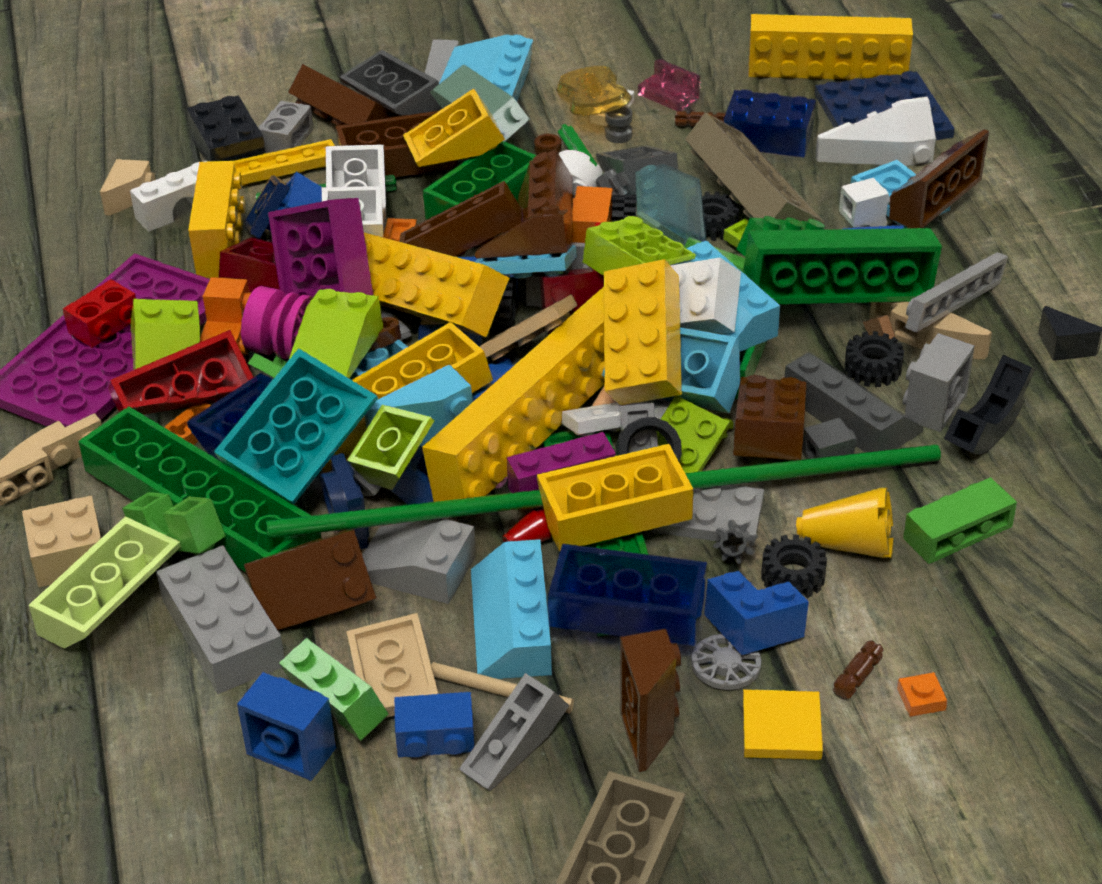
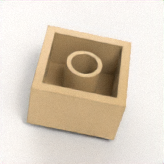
(60, 536)

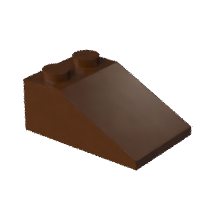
(311, 579)

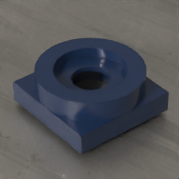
(343, 494)

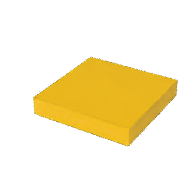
(782, 724)

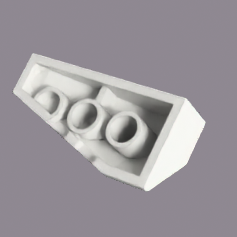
(895, 134)

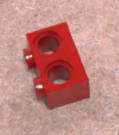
(100, 313)

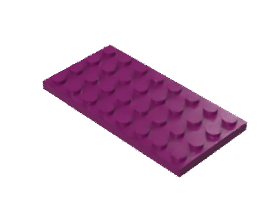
(69, 380)

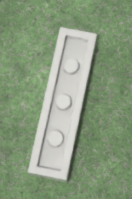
(603, 417)

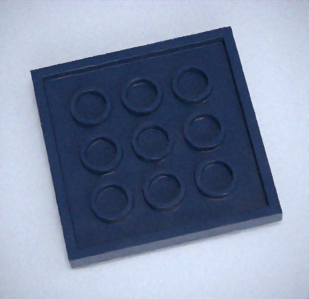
(856, 98)

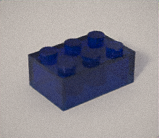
(773, 121)

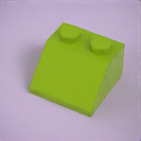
(389, 445)

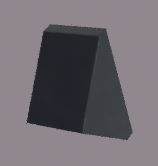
(1068, 336)

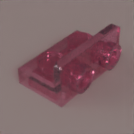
(671, 86)

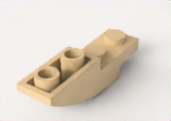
(949, 325)
(36, 457)

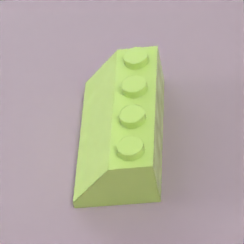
(99, 582)

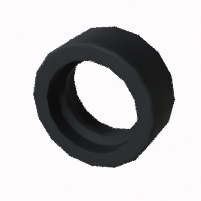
(649, 423)

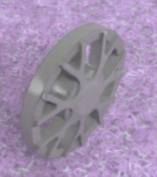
(724, 662)

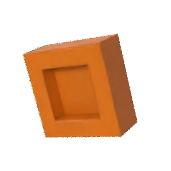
(922, 694)

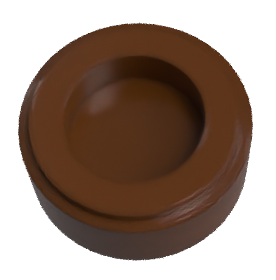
(547, 143)

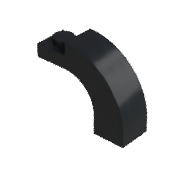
(995, 411)

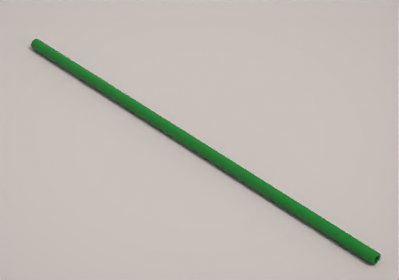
(533, 499)

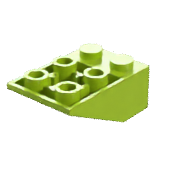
(629, 244)

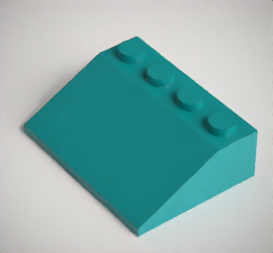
(295, 426)

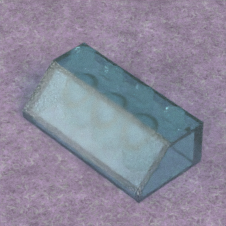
(672, 200)

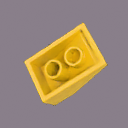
(455, 132)

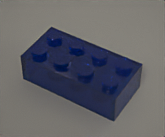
(626, 593)

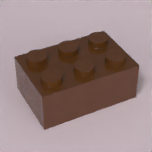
(770, 418)

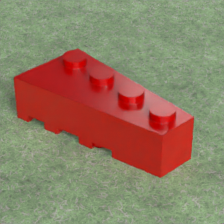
(184, 378)

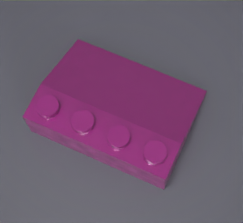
(321, 248)

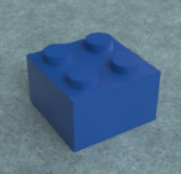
(287, 725)

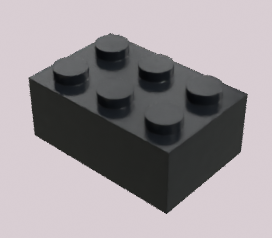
(224, 130)

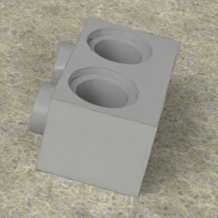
(286, 126)

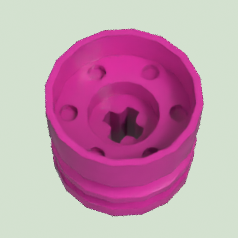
(272, 321)

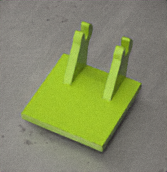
(698, 431)

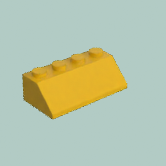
(616, 496)

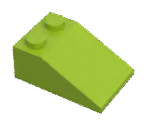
(162, 328)
(339, 328)

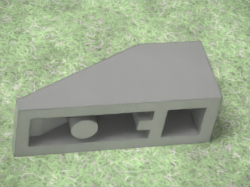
(514, 732)

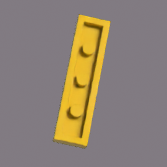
(283, 162)

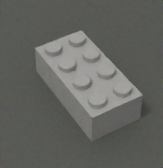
(220, 619)

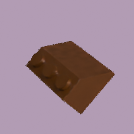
(648, 693)

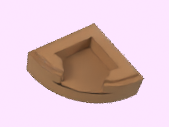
(881, 325)

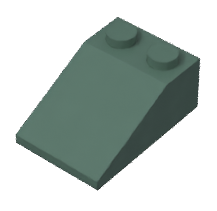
(501, 105)

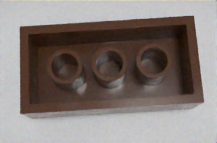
(389, 133)

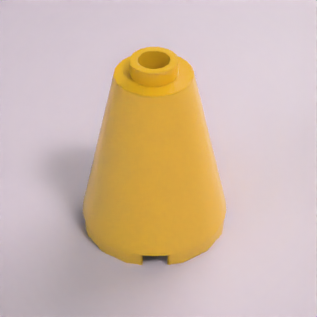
(852, 524)

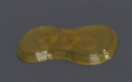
(593, 90)

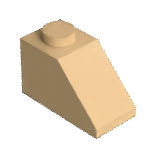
(121, 179)

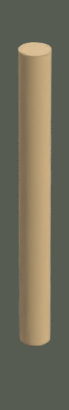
(480, 681)

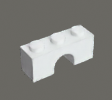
(155, 200)
(864, 203)

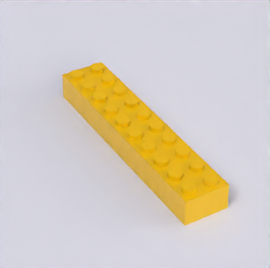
(519, 408)

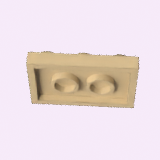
(529, 328)
(393, 659)

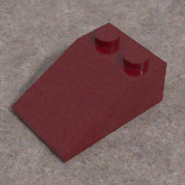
(578, 282)

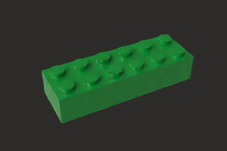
(843, 264)

